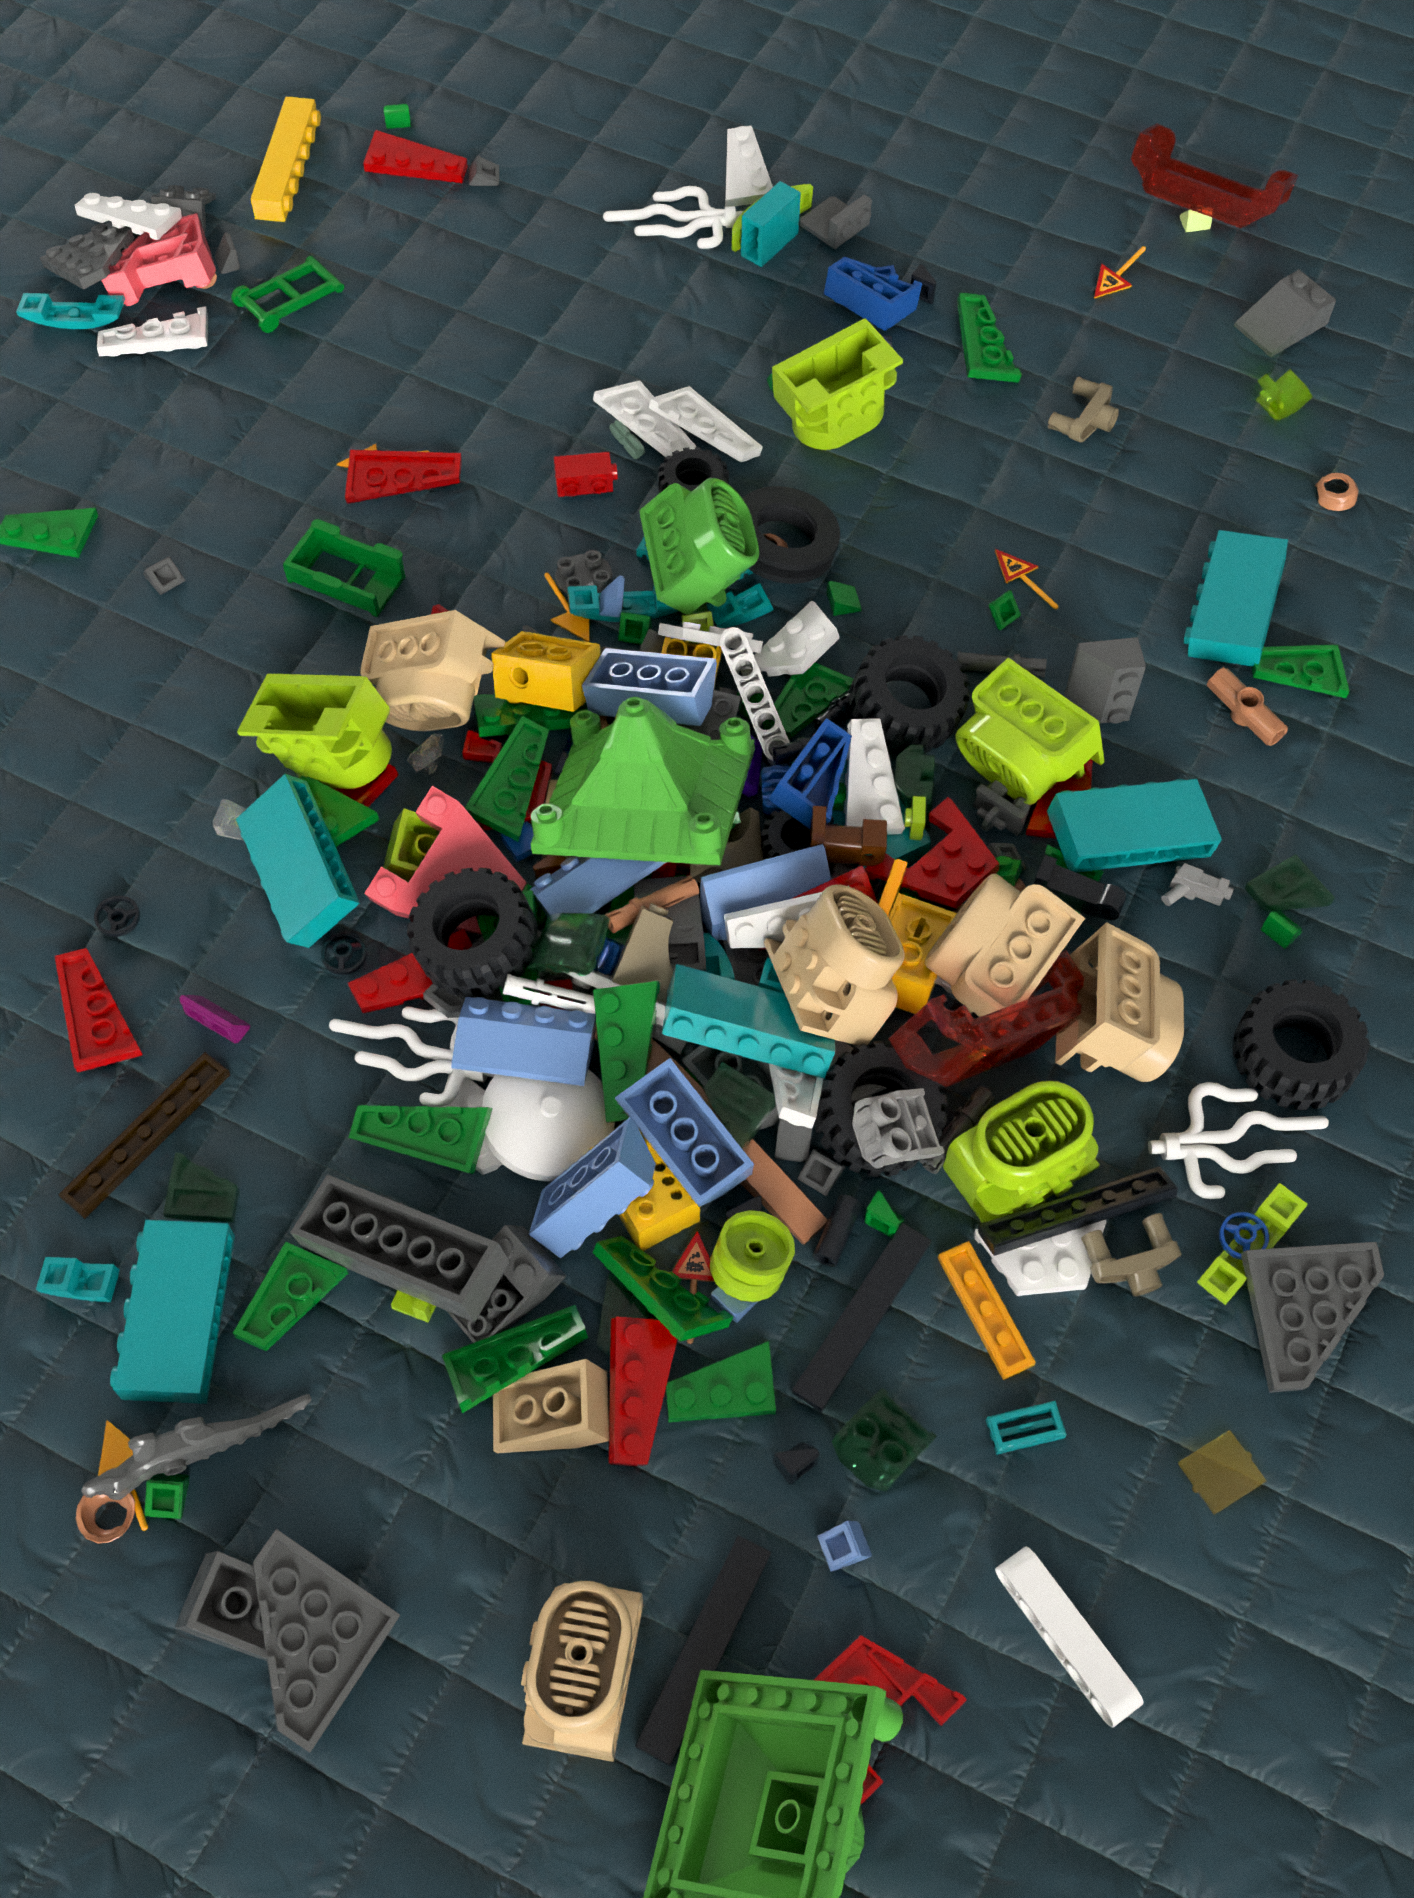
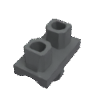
(998, 811)

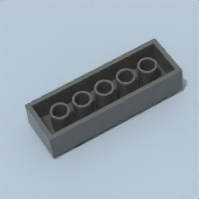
(401, 1247)

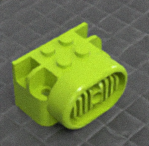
(837, 386)
(322, 727)
(1027, 734)
(1006, 1168)

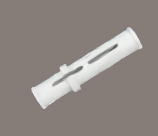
(514, 986)

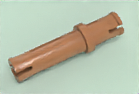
(664, 897)

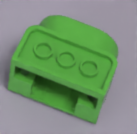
(698, 543)

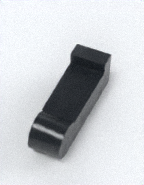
(1080, 891)

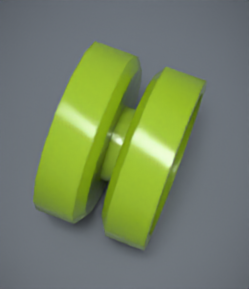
(752, 1256)

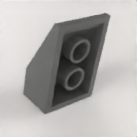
(1287, 313)
(224, 1606)

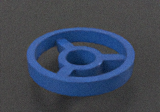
(1243, 1226)

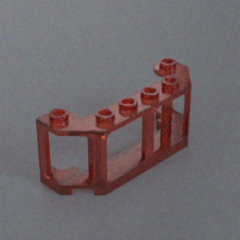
(1202, 189)
(995, 1036)

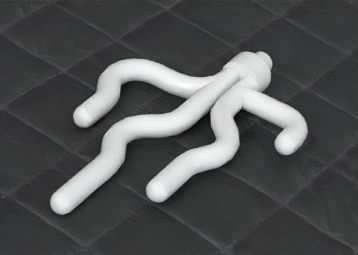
(705, 217)
(442, 1056)
(1197, 1144)

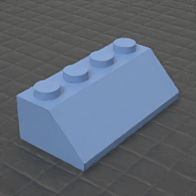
(671, 682)
(588, 883)
(760, 885)
(524, 1041)
(686, 1133)
(593, 1190)

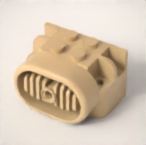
(428, 668)
(1002, 944)
(839, 964)
(1127, 1011)
(574, 1702)

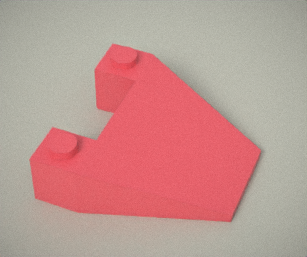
(152, 262)
(457, 847)

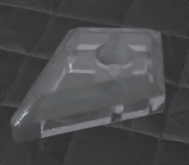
(426, 753)

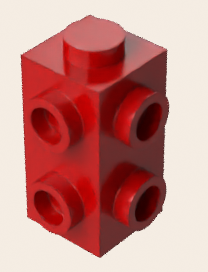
(584, 474)

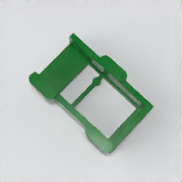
(326, 537)

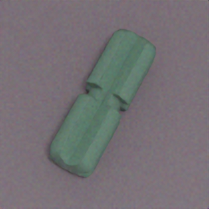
(630, 442)

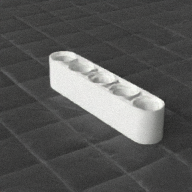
(750, 685)
(1069, 1636)

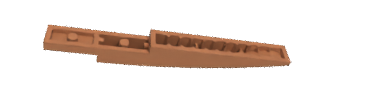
(767, 1180)

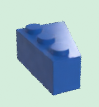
(871, 294)
(814, 774)

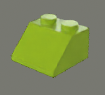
(408, 844)

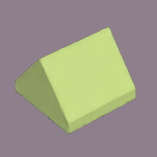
(1195, 221)

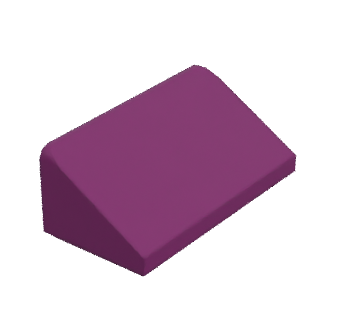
(214, 1017)

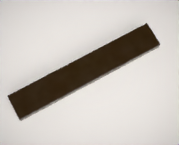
(144, 1135)

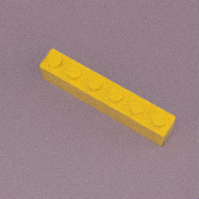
(285, 159)

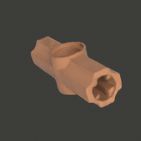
(1247, 706)

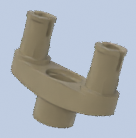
(1095, 415)
(1138, 1269)

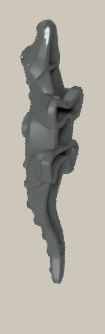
(184, 1445)

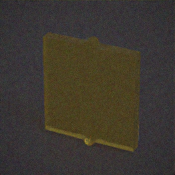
(1222, 1472)

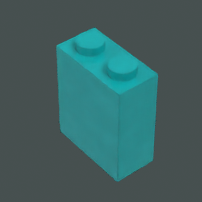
(770, 224)

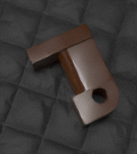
(849, 843)

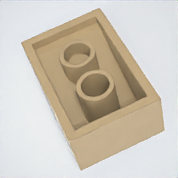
(552, 1409)

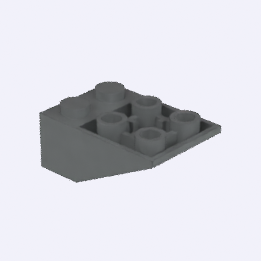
(686, 933)
(520, 1289)

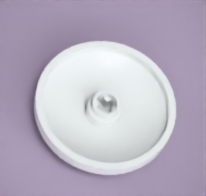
(544, 1124)

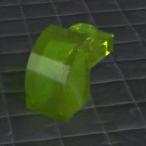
(1283, 396)

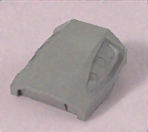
(895, 1128)

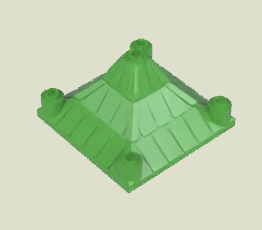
(645, 789)
(769, 1788)

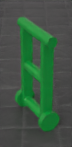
(269, 320)

